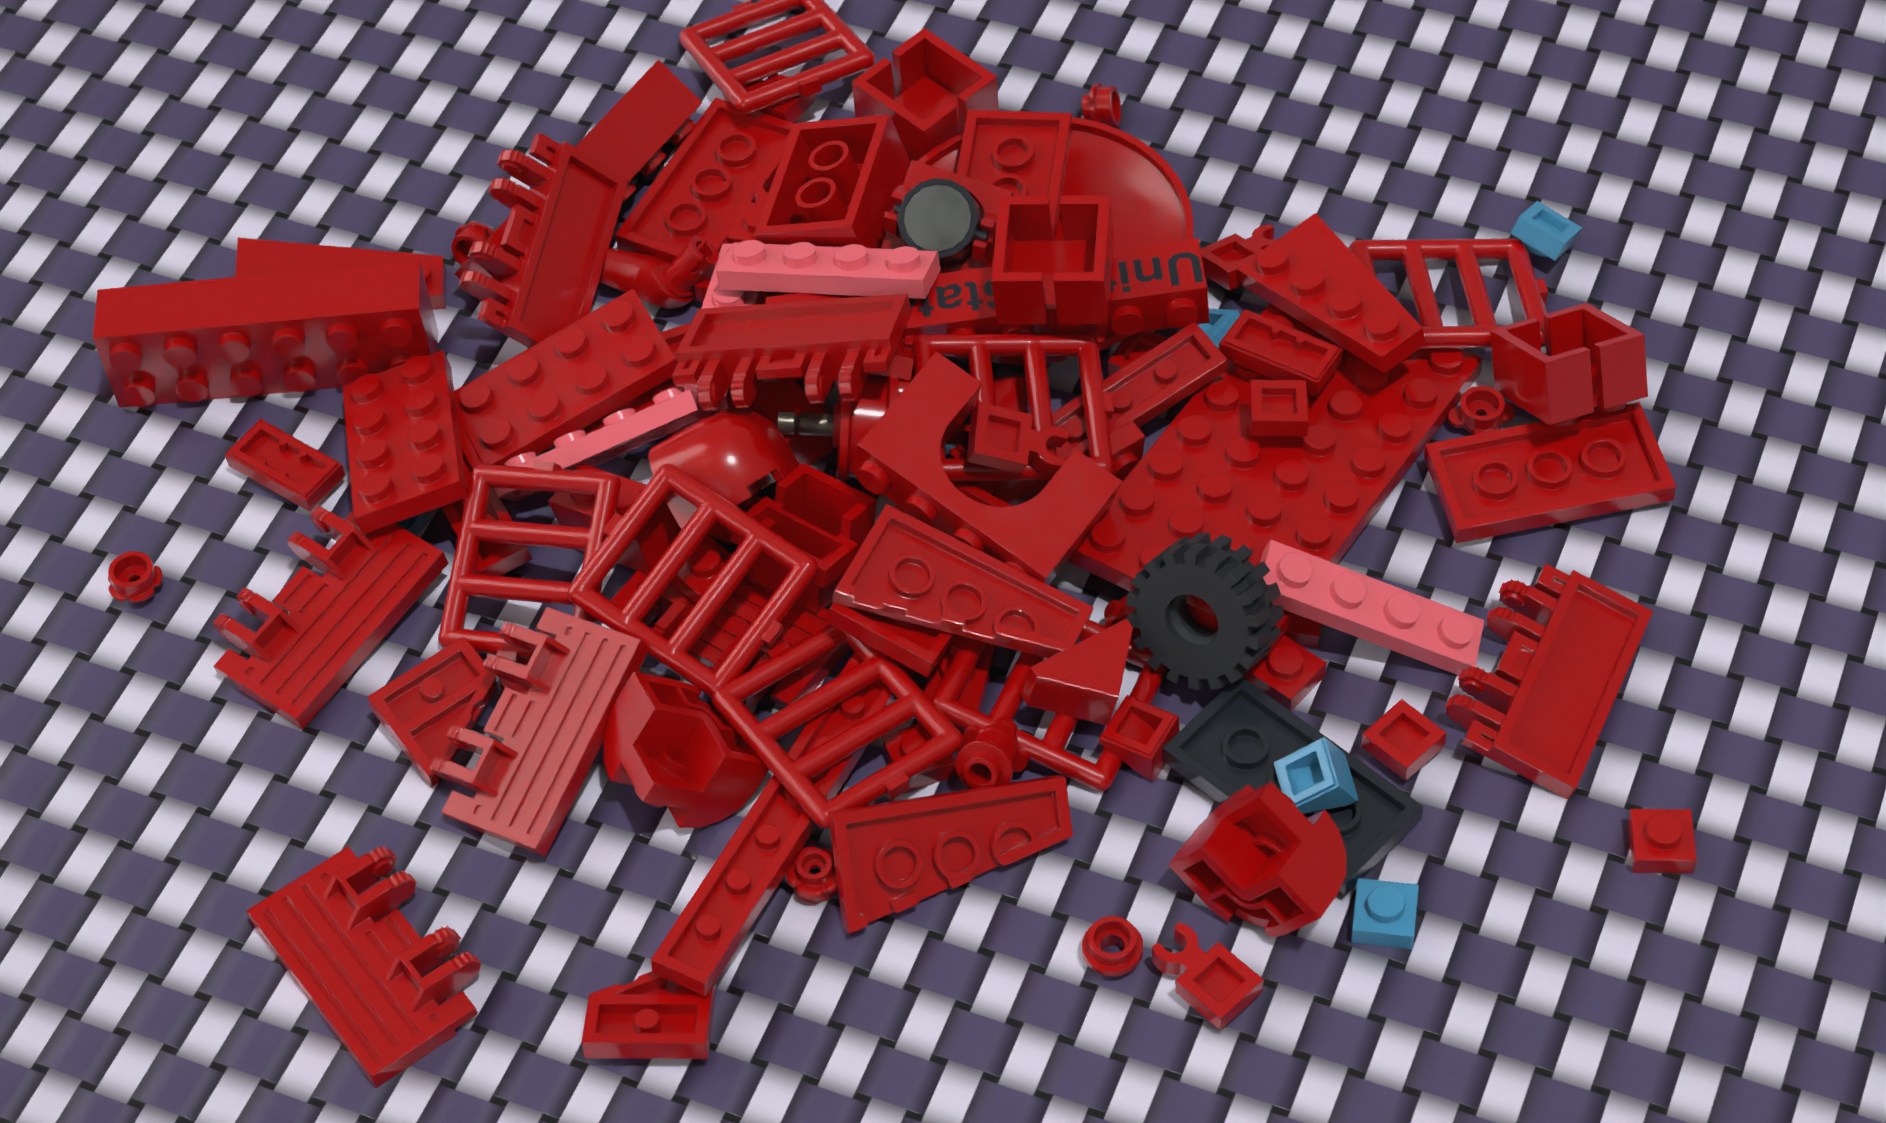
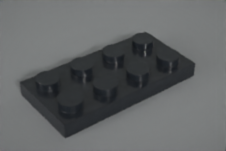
(1248, 731)

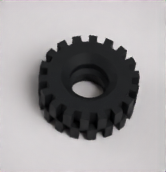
(1231, 589)

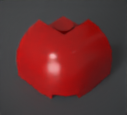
(727, 452)
(679, 751)
(1264, 861)

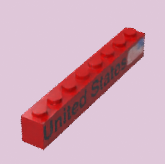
(1149, 291)

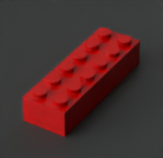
(261, 332)

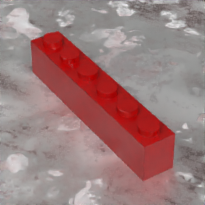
(631, 134)

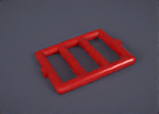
(806, 83)
(1466, 253)
(1033, 348)
(710, 508)
(475, 528)
(1050, 750)
(796, 774)

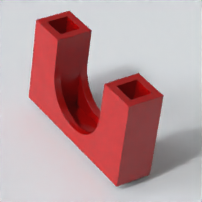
(905, 465)

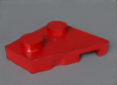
(431, 698)
(648, 1021)

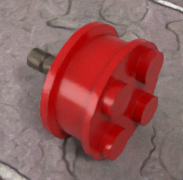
(849, 420)

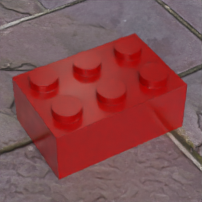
(834, 183)

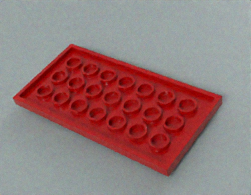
(1284, 489)

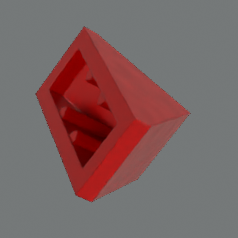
(1082, 678)

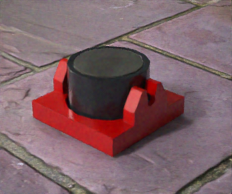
(939, 214)

